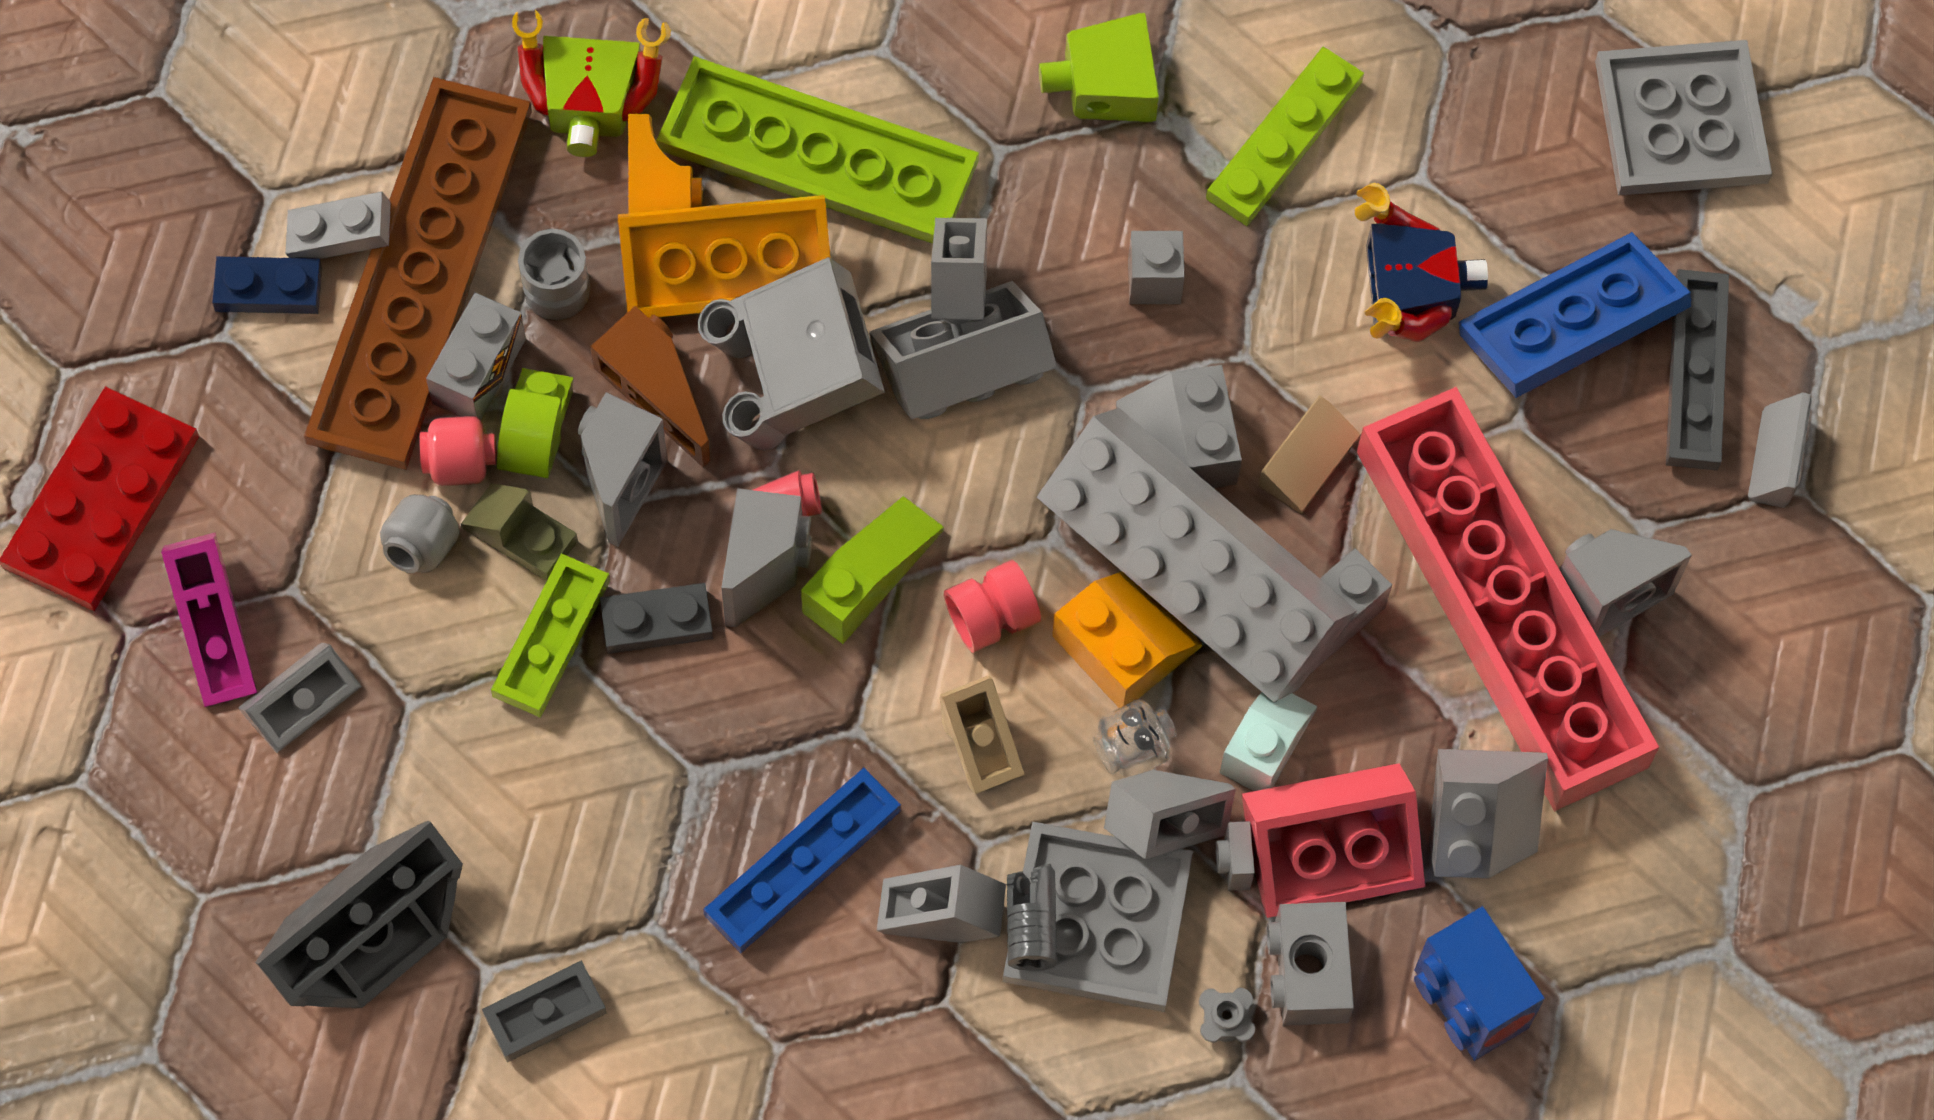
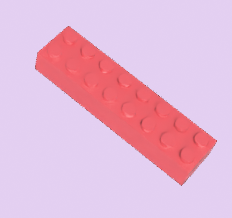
(1506, 597)

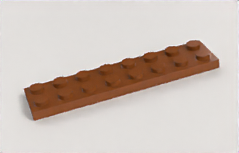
(419, 282)

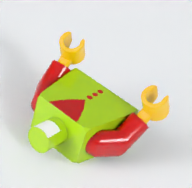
(589, 82)

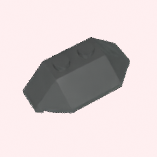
(366, 923)

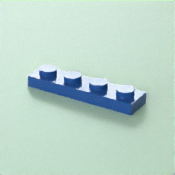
(802, 860)

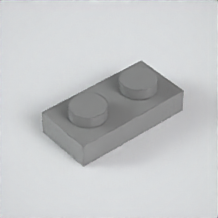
(338, 227)

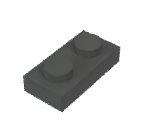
(656, 618)
(544, 1011)

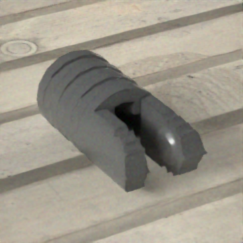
(1032, 919)

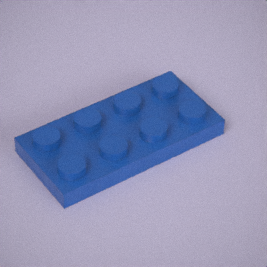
(1574, 314)

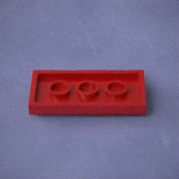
(99, 498)

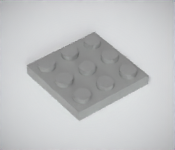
(1683, 117)
(1112, 917)

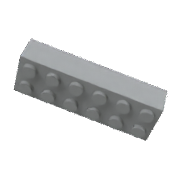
(1196, 554)

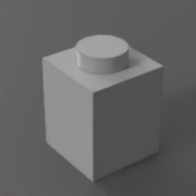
(1156, 267)

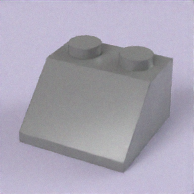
(1192, 419)
(622, 460)
(763, 552)
(1621, 575)
(1485, 811)

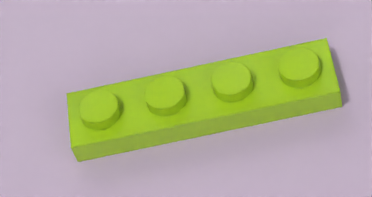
(1284, 136)

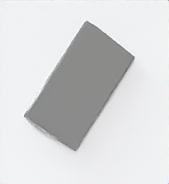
(1780, 450)
(300, 696)

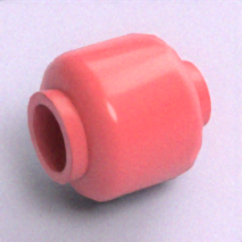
(457, 451)

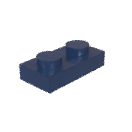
(267, 285)

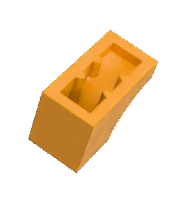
(653, 178)

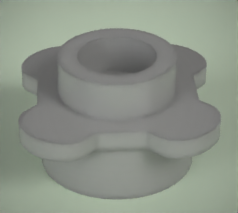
(1218, 1028)

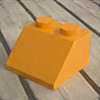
(1122, 637)

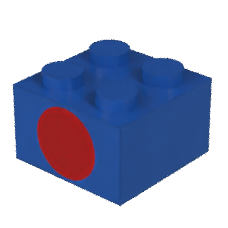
(1477, 984)

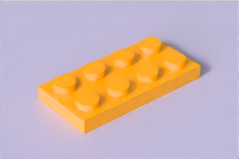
(709, 253)

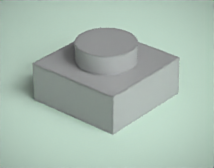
(1235, 856)

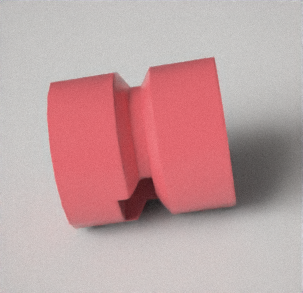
(987, 608)

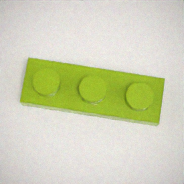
(550, 635)

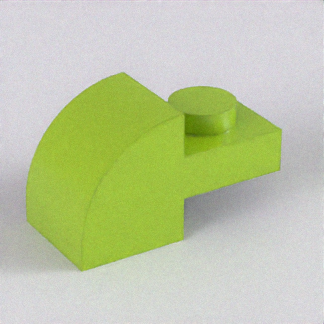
(533, 422)

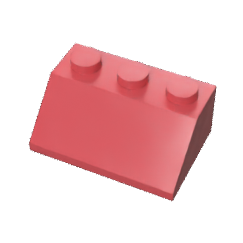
(1335, 838)

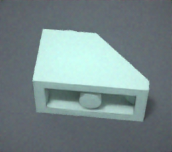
(1266, 740)

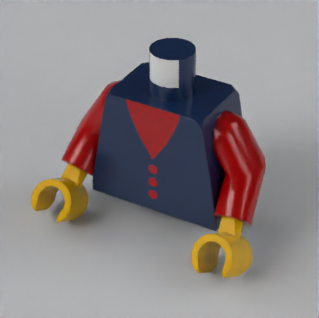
(1412, 270)

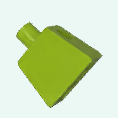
(1107, 71)

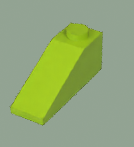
(868, 568)

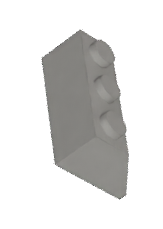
(947, 363)

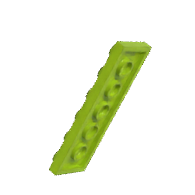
(816, 150)

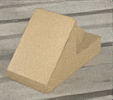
(981, 734)

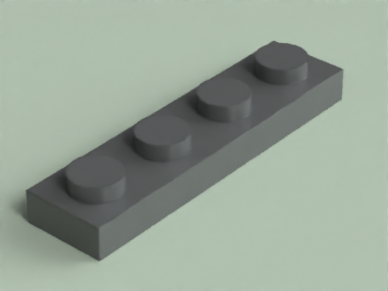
(1698, 373)

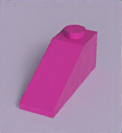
(209, 619)

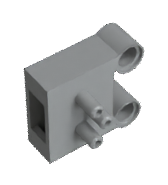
(805, 347)

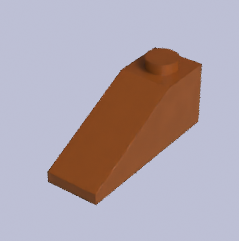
(646, 369)

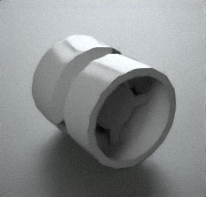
(554, 274)

